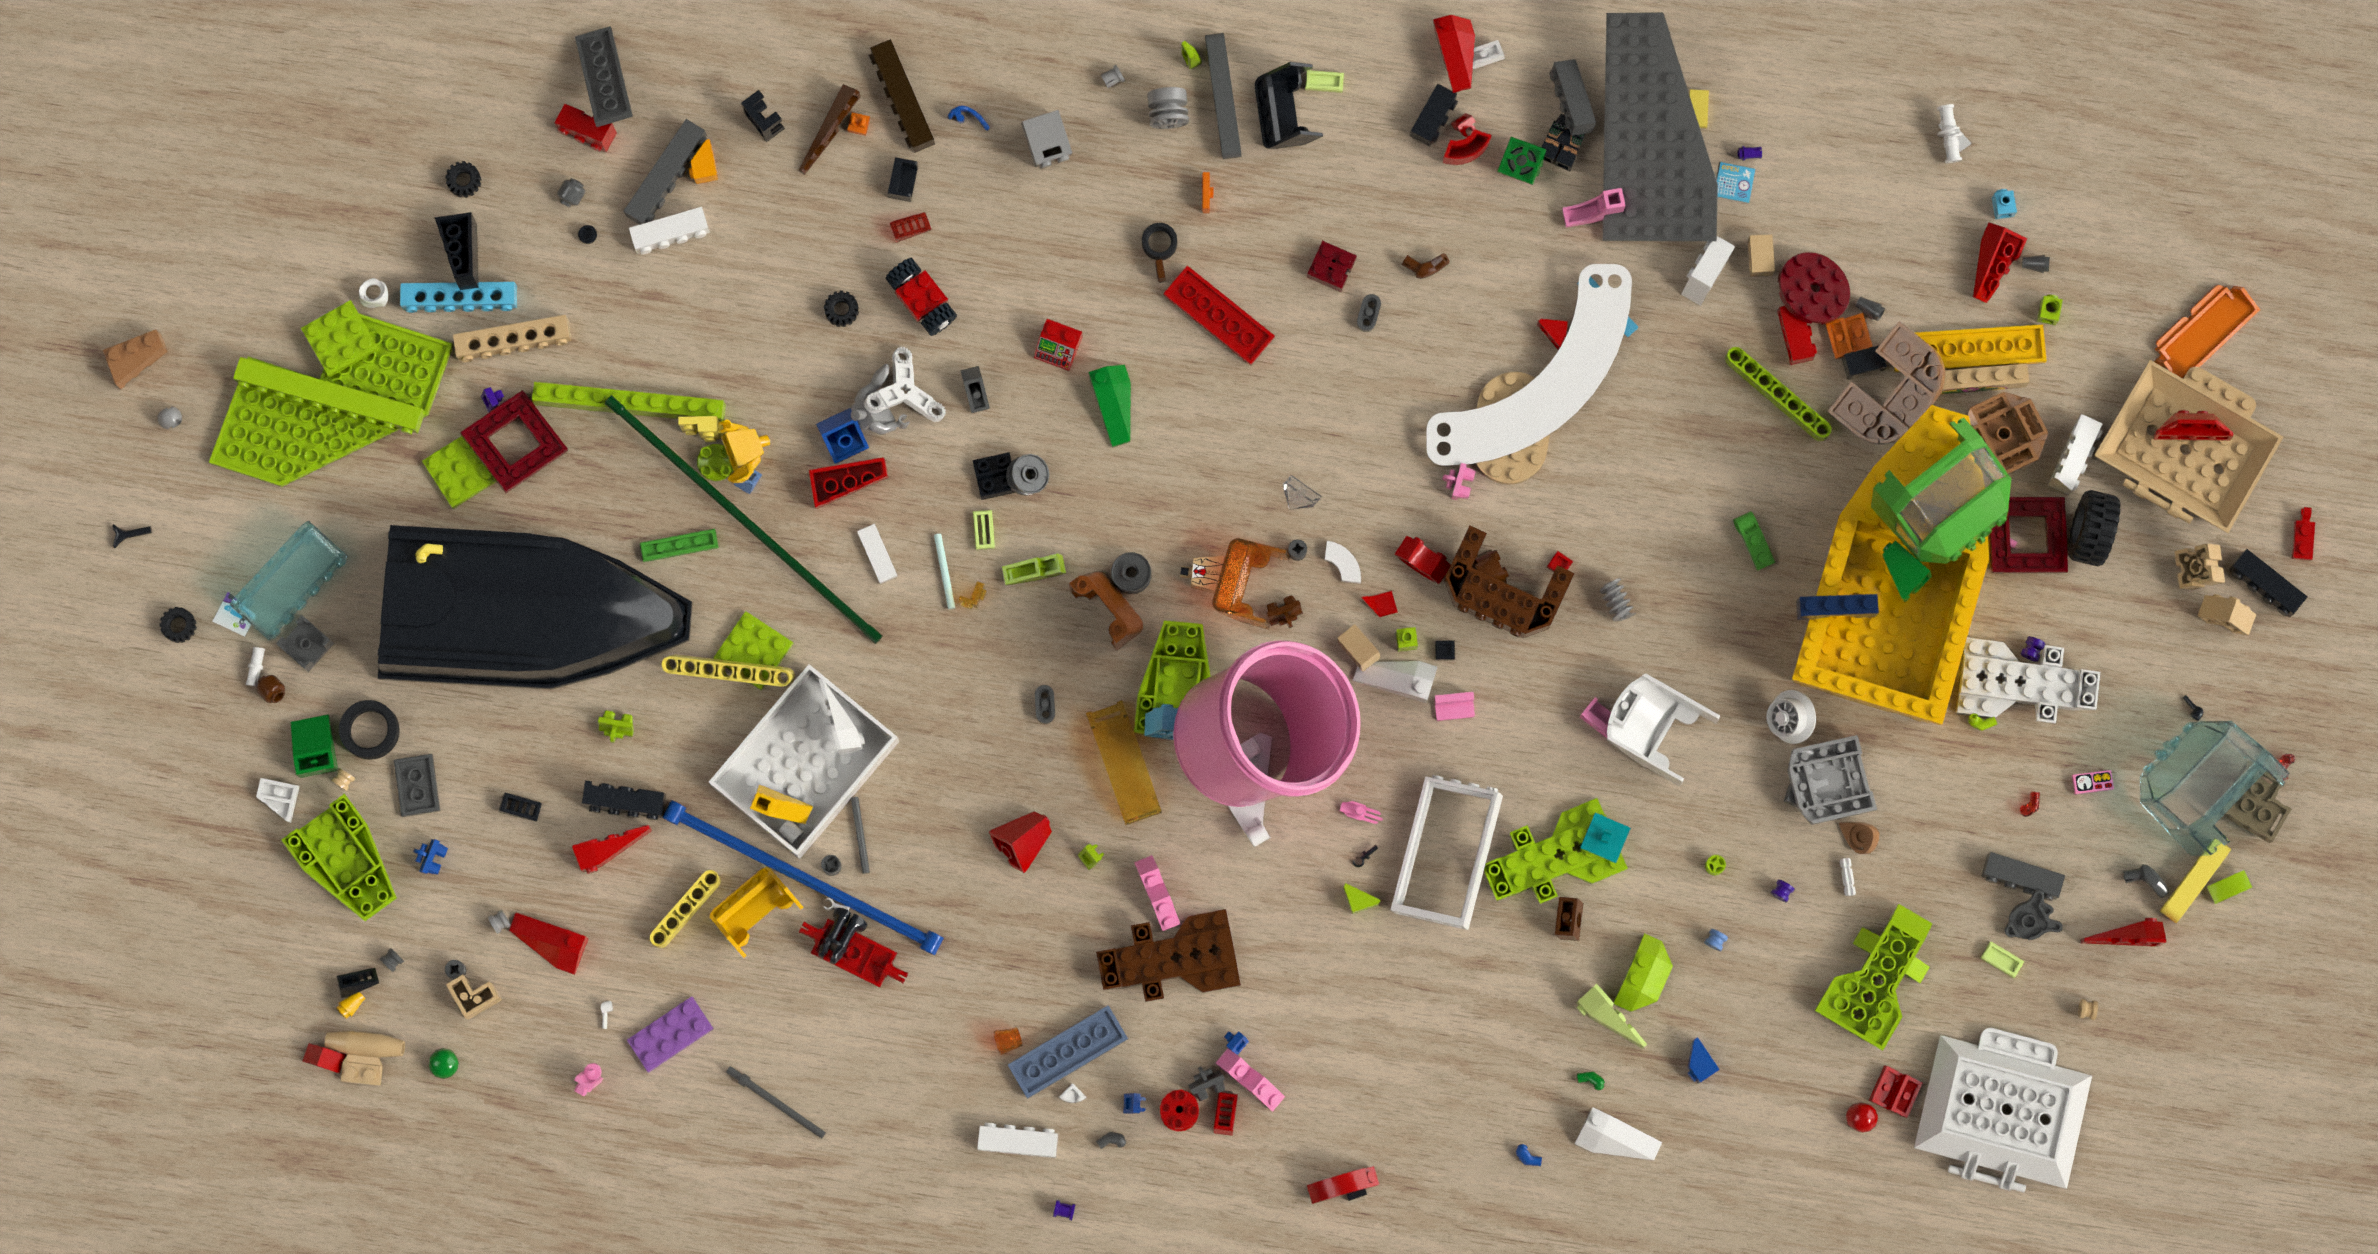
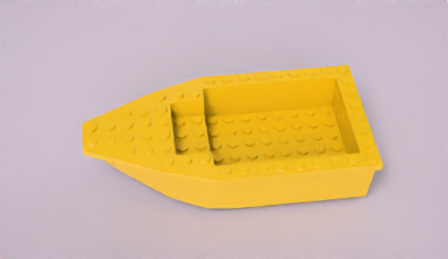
(1912, 648)

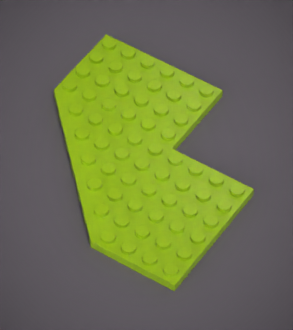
(288, 440)

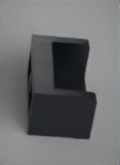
(903, 179)
(1863, 361)

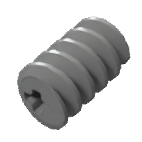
(1616, 600)

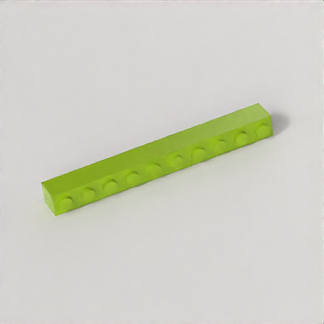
(328, 395)
(635, 402)

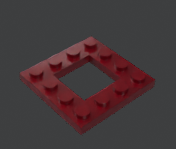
(511, 476)
(2056, 538)

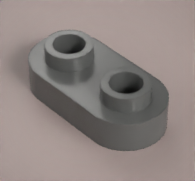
(1368, 313)
(1045, 704)

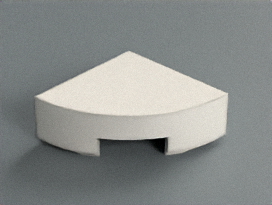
(1072, 1095)

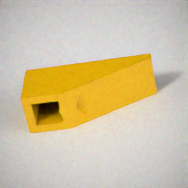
(780, 805)

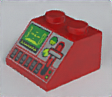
(1058, 344)

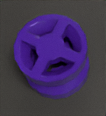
(1782, 890)

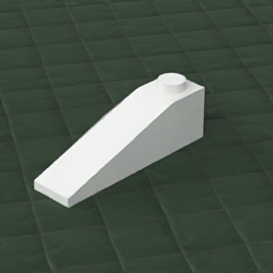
(1402, 678)
(1613, 1137)

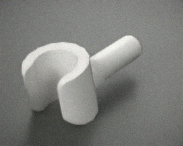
(835, 905)
(605, 1007)

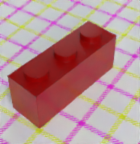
(1796, 337)

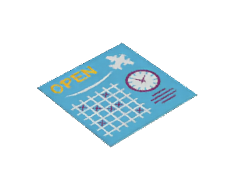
(1735, 182)

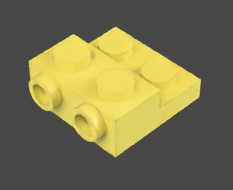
(706, 426)

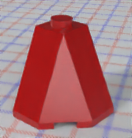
(1022, 839)

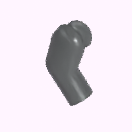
(1112, 1137)

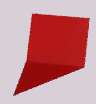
(1382, 604)

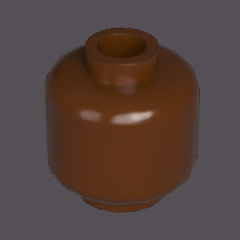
(270, 689)

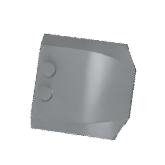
(1830, 780)

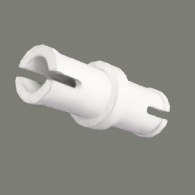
(255, 666)

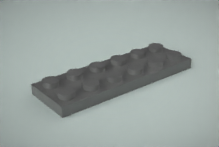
(603, 76)

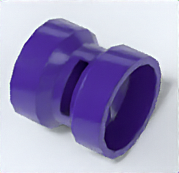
(2033, 649)

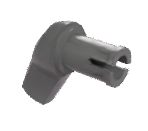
(2150, 877)

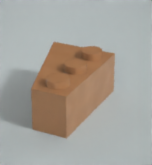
(134, 355)

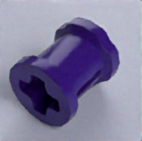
(1064, 1210)

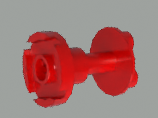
(1179, 1121)

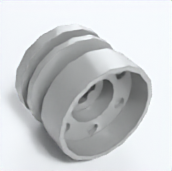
(1168, 108)

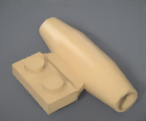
(364, 1054)

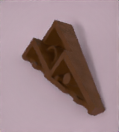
(843, 103)

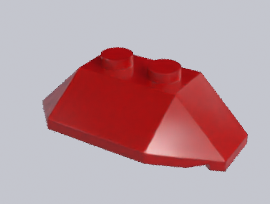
(2193, 427)

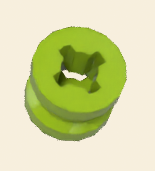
(1715, 861)

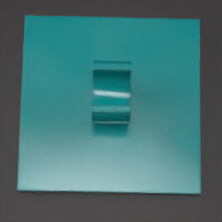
(1605, 837)

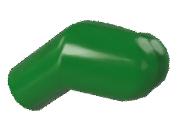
(1593, 1078)

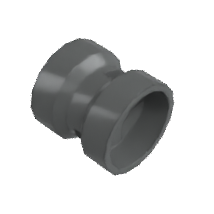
(830, 862)

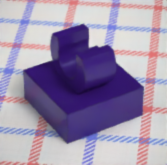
(491, 399)

